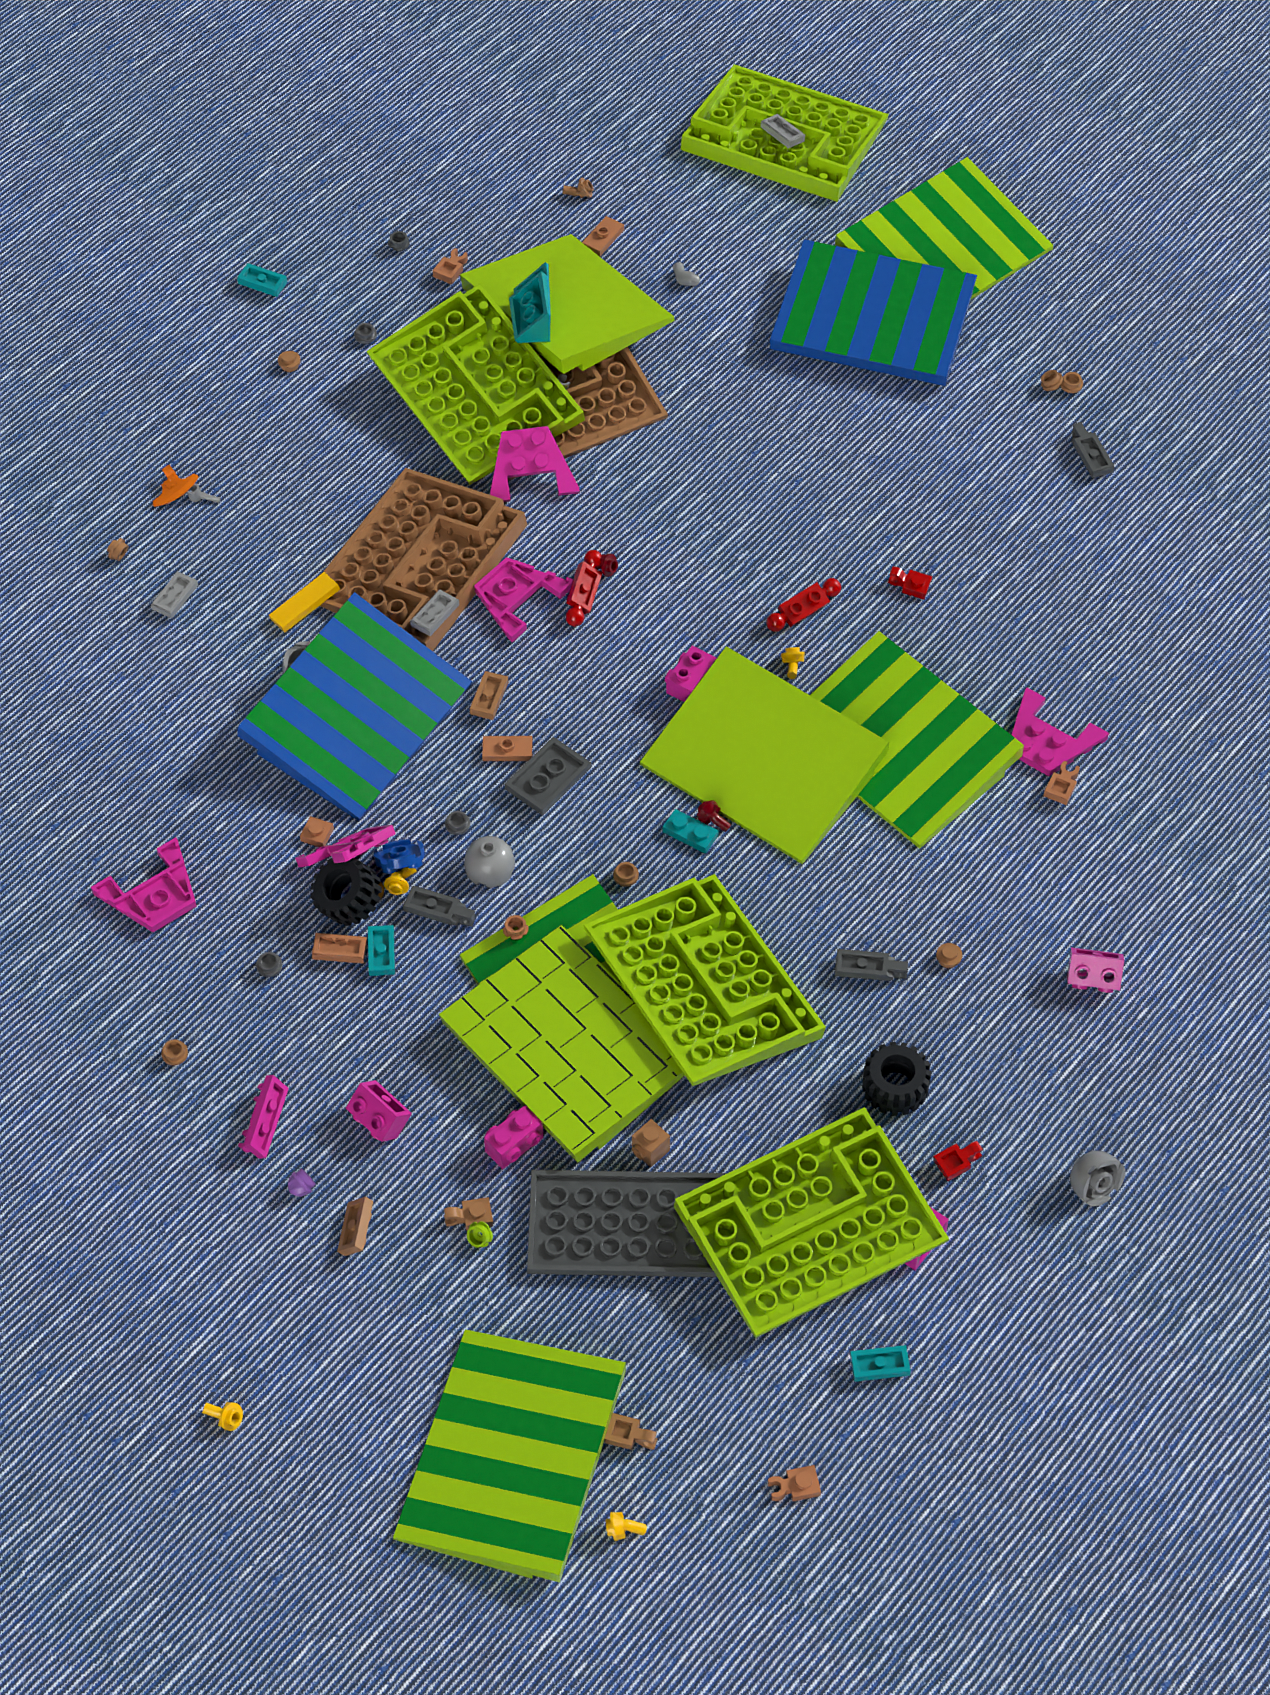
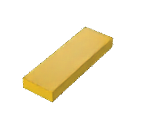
(304, 602)

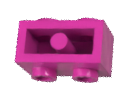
(688, 673)
(1095, 967)
(378, 1111)
(513, 1136)

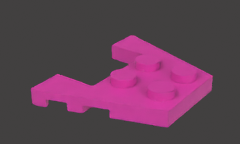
(530, 453)
(510, 586)
(1045, 745)
(349, 846)
(158, 898)

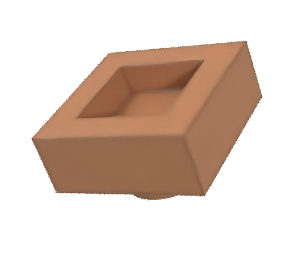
(316, 832)

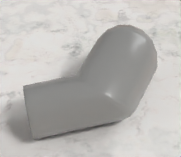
(684, 277)

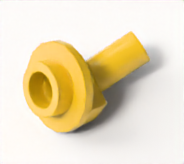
(792, 656)
(396, 882)
(229, 1416)
(617, 1525)

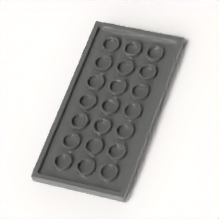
(612, 1224)

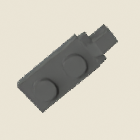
(1091, 451)
(438, 907)
(869, 965)

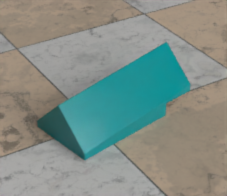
(532, 307)

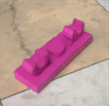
(264, 1117)

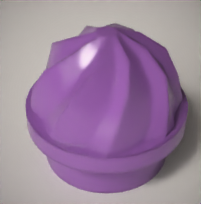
(300, 1183)

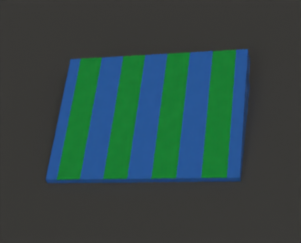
(873, 312)
(353, 707)

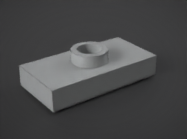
(782, 131)
(174, 594)
(434, 612)

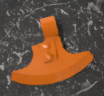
(173, 487)

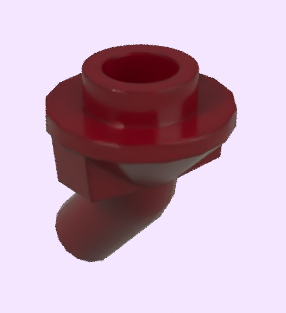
(608, 564)
(708, 813)

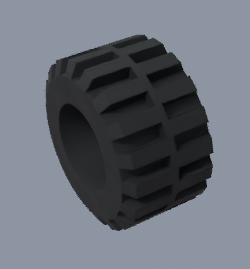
(357, 902)
(898, 1060)

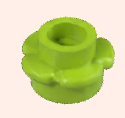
(474, 1236)

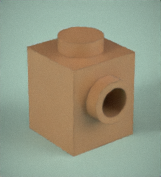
(650, 1143)

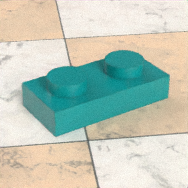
(262, 280)
(690, 831)
(381, 950)
(880, 1363)

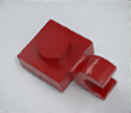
(913, 584)
(957, 1161)

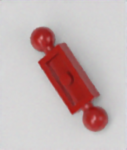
(584, 588)
(803, 604)

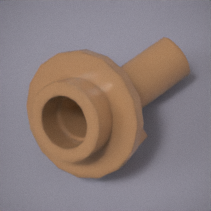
(583, 189)

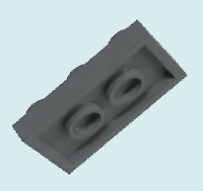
(548, 776)

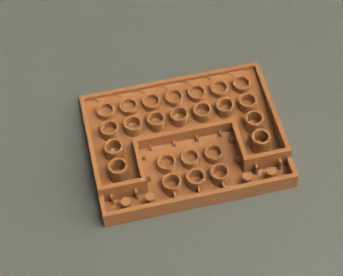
(613, 400)
(421, 541)

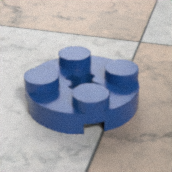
(399, 855)

